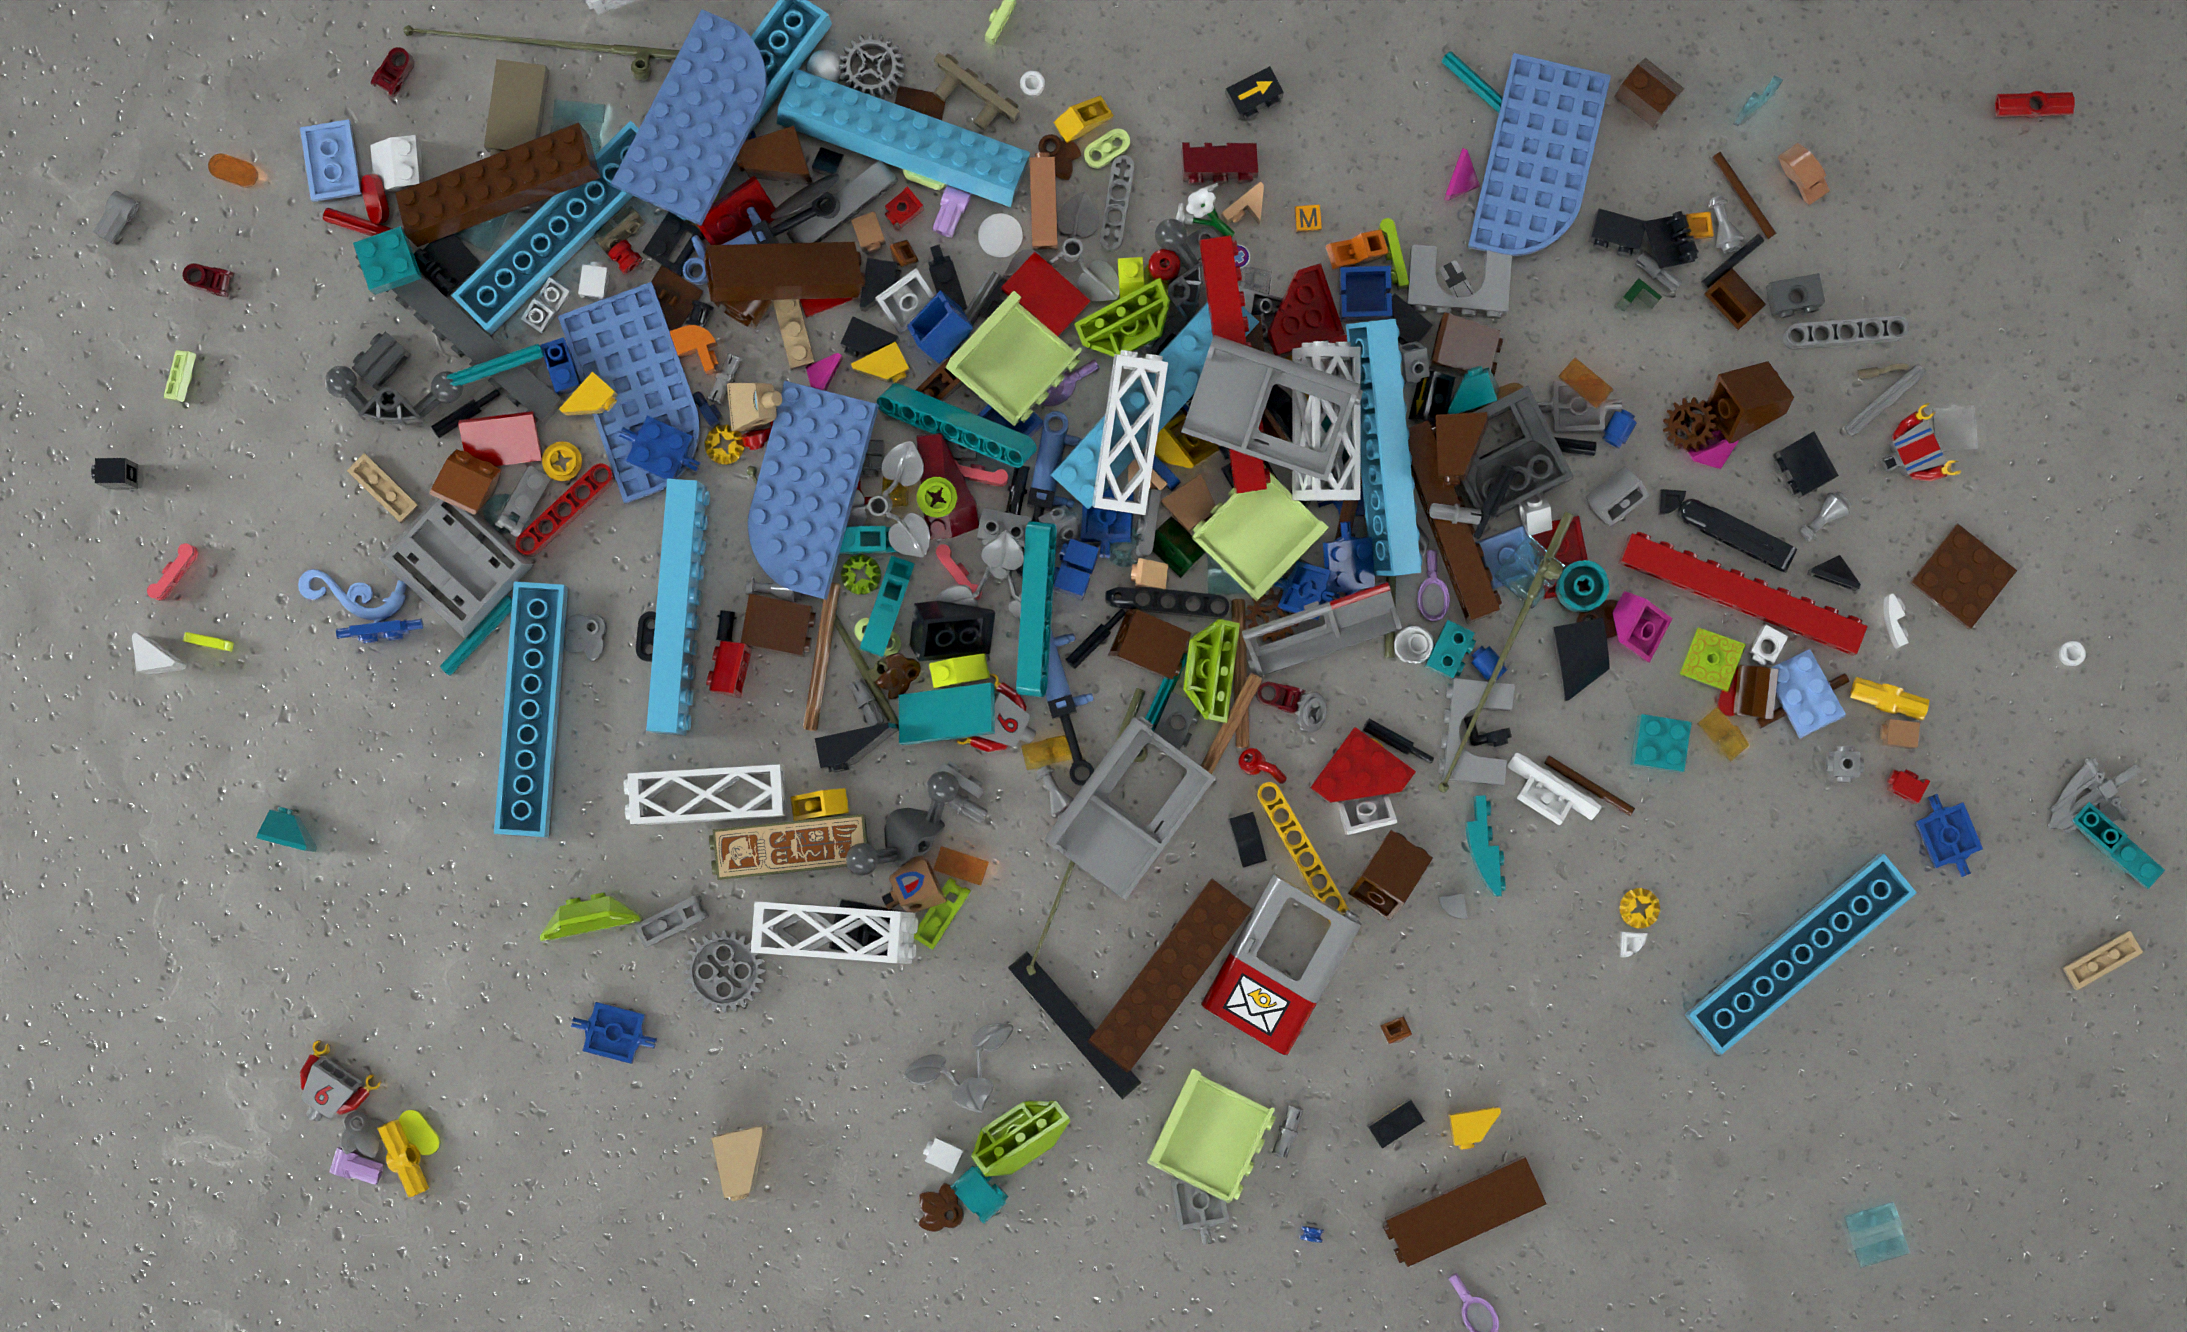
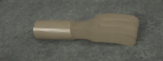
(1874, 371)

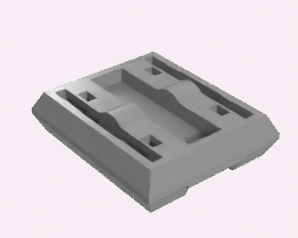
(456, 564)

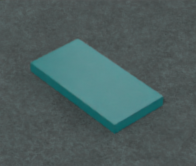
(946, 714)

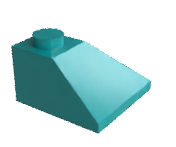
(1474, 390)
(286, 830)

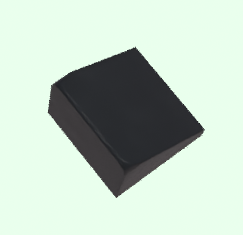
(827, 162)

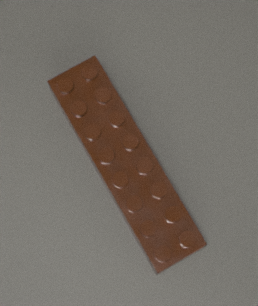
(497, 185)
(1454, 541)
(1169, 975)

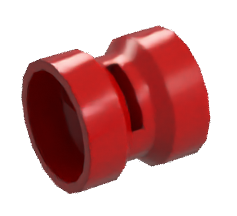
(625, 256)

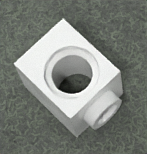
(594, 281)
(1535, 514)
(1777, 640)
(943, 1154)

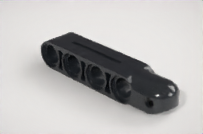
(1737, 534)
(1128, 601)

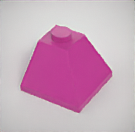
(1640, 625)

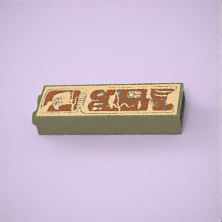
(785, 846)

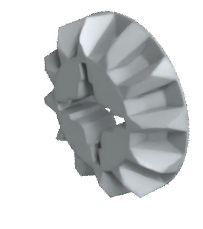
(1317, 714)

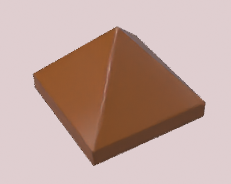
(903, 253)
(1396, 1030)

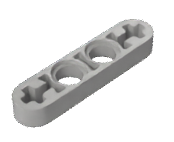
(1117, 203)

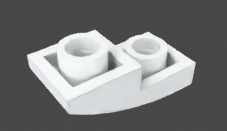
(546, 305)
(1893, 611)

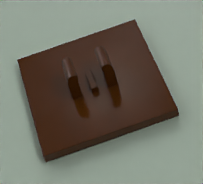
(920, 101)
(675, 296)

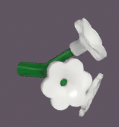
(1200, 204)

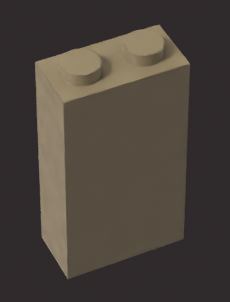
(515, 105)

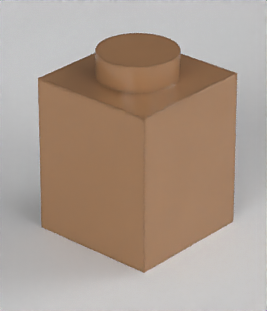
(868, 232)
(1900, 733)

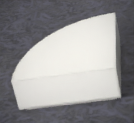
(1631, 943)

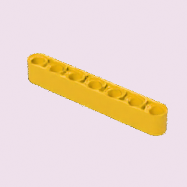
(1303, 846)

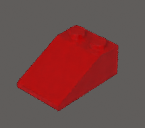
(729, 669)

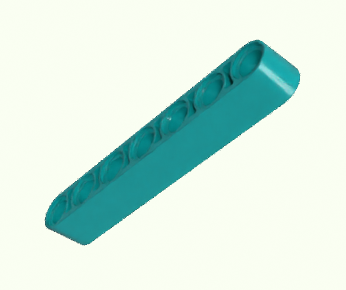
(957, 425)
(1036, 609)

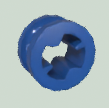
(1312, 1234)

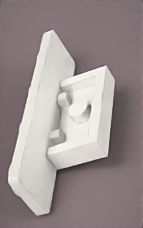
(1548, 793)

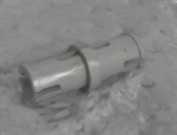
(723, 378)
(1287, 1131)

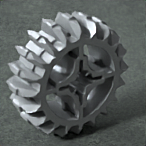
(879, 59)

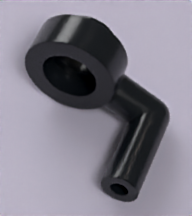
(1498, 737)

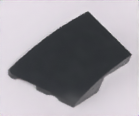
(1581, 654)
(863, 934)

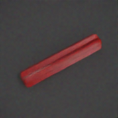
(353, 223)

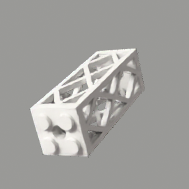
(1139, 367)
(1308, 412)
(640, 798)
(899, 938)

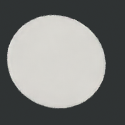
(1000, 235)

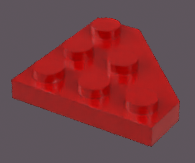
(1305, 312)
(1361, 771)

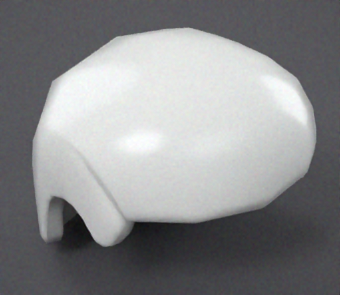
(825, 64)
(1414, 644)

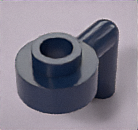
(709, 412)

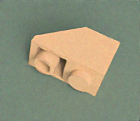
(1149, 574)

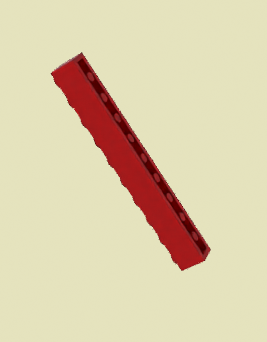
(1228, 322)
(1743, 594)

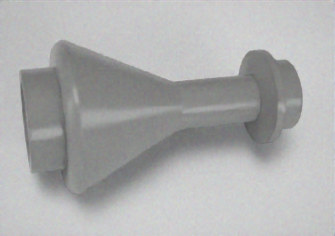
(1728, 236)
(1834, 507)
(774, 588)
(1059, 799)

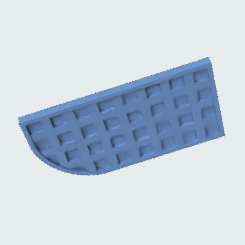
(697, 120)
(1538, 156)
(634, 354)
(808, 486)

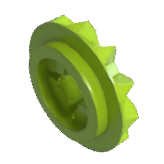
(925, 500)
(862, 586)

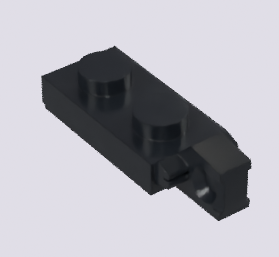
(945, 276)

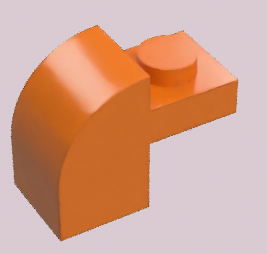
(1358, 250)
(693, 340)

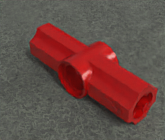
(2019, 104)

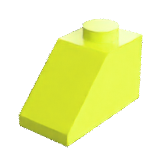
(1130, 275)
(959, 671)

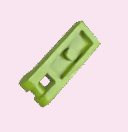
(1398, 271)
(940, 916)

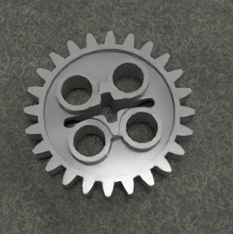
(708, 988)

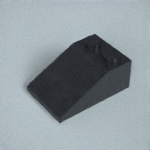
(1805, 465)
(950, 630)
(849, 747)

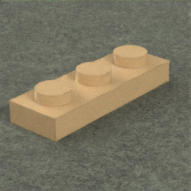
(794, 333)
(383, 488)
(2102, 960)

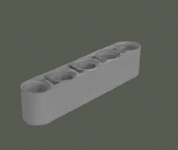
(852, 200)
(1857, 329)

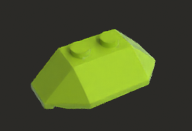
(1127, 322)
(1212, 669)
(588, 916)
(1019, 1137)

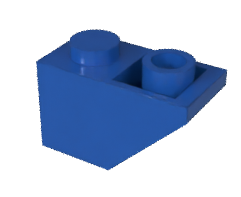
(561, 366)

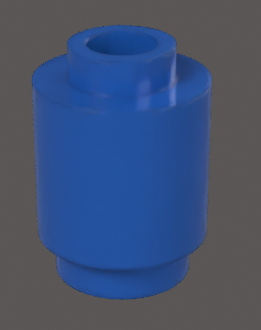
(1619, 428)
(1485, 662)

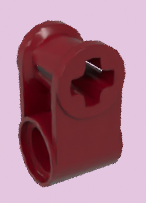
(393, 73)
(213, 279)
(1282, 697)

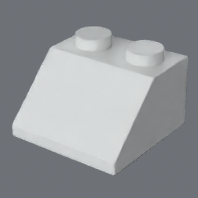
(398, 162)

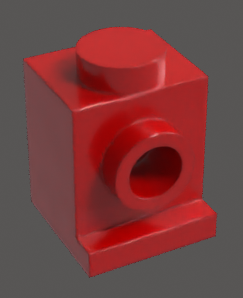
(913, 209)
(1907, 785)

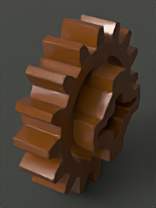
(1680, 421)
(1260, 611)

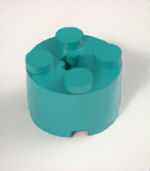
(1596, 583)
(979, 1194)

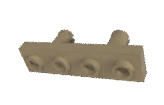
(967, 78)

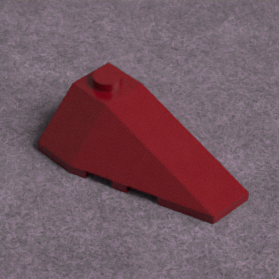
(940, 463)

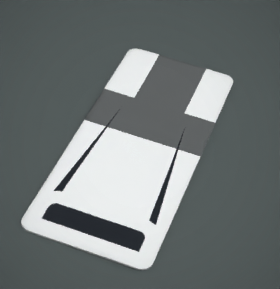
(1456, 280)

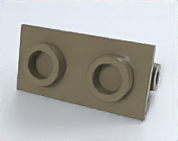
(627, 222)

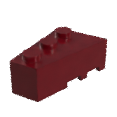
(1219, 163)

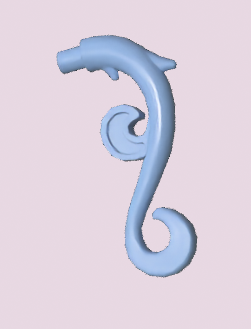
(349, 601)

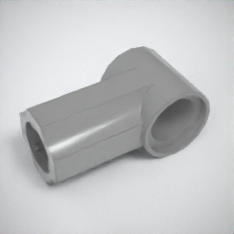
(118, 212)

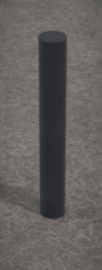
(1732, 261)

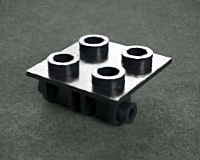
(1670, 241)
(446, 263)

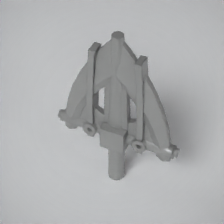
(2101, 793)

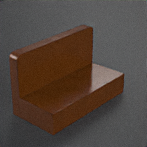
(1755, 691)

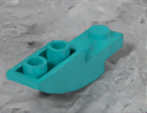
(866, 540)
(887, 606)
(2117, 846)
(1485, 857)

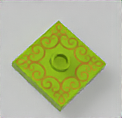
(1713, 659)

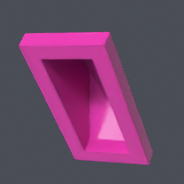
(1463, 177)
(823, 371)
(1716, 452)

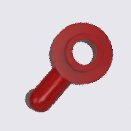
(756, 438)
(1259, 764)

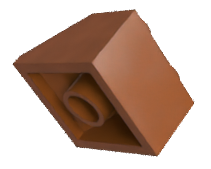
(466, 481)

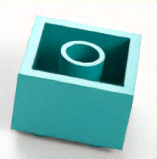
(387, 260)
(1660, 743)

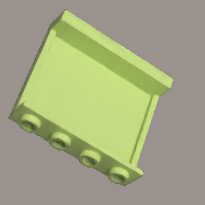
(1013, 361)
(1259, 535)
(1211, 1137)

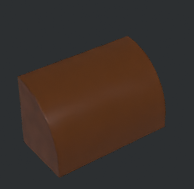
(1735, 299)

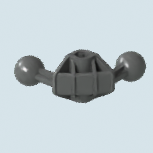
(1172, 236)
(342, 383)
(907, 830)

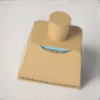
(752, 405)

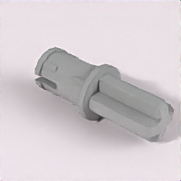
(1650, 265)
(1455, 513)
(866, 702)
(969, 808)

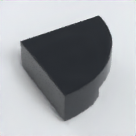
(1670, 500)

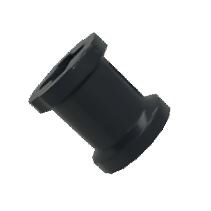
(698, 307)

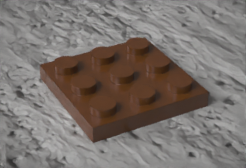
(1963, 576)

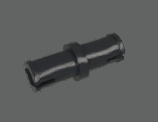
(1017, 490)

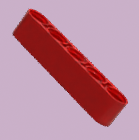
(560, 522)

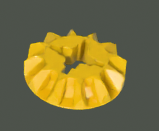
(718, 454)
(552, 455)
(1628, 904)

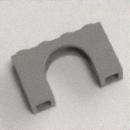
(1426, 293)
(1465, 697)

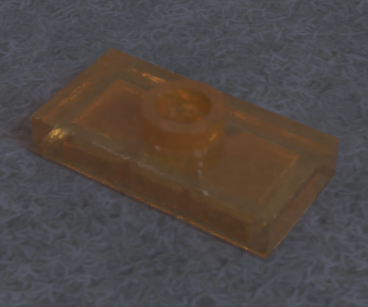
(1585, 383)
(961, 865)

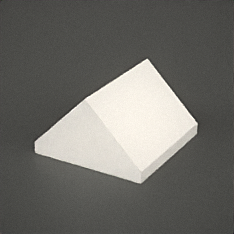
(905, 299)
(152, 657)
(1366, 813)

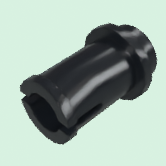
(725, 625)

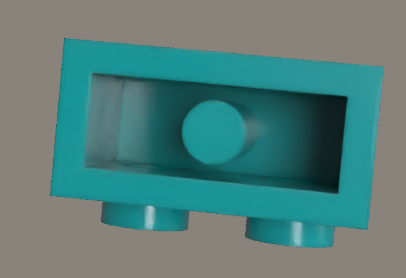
(1450, 650)

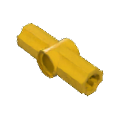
(1889, 698)
(403, 1158)

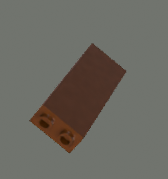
(783, 271)
(1464, 1211)

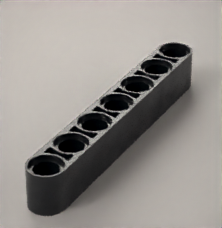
(1071, 1023)

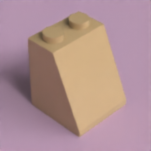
(738, 1160)

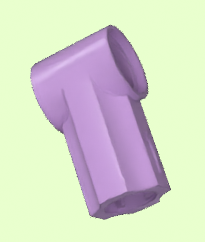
(953, 203)
(356, 1166)

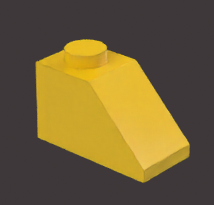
(1083, 118)
(883, 365)
(590, 398)
(819, 804)
(1471, 1126)

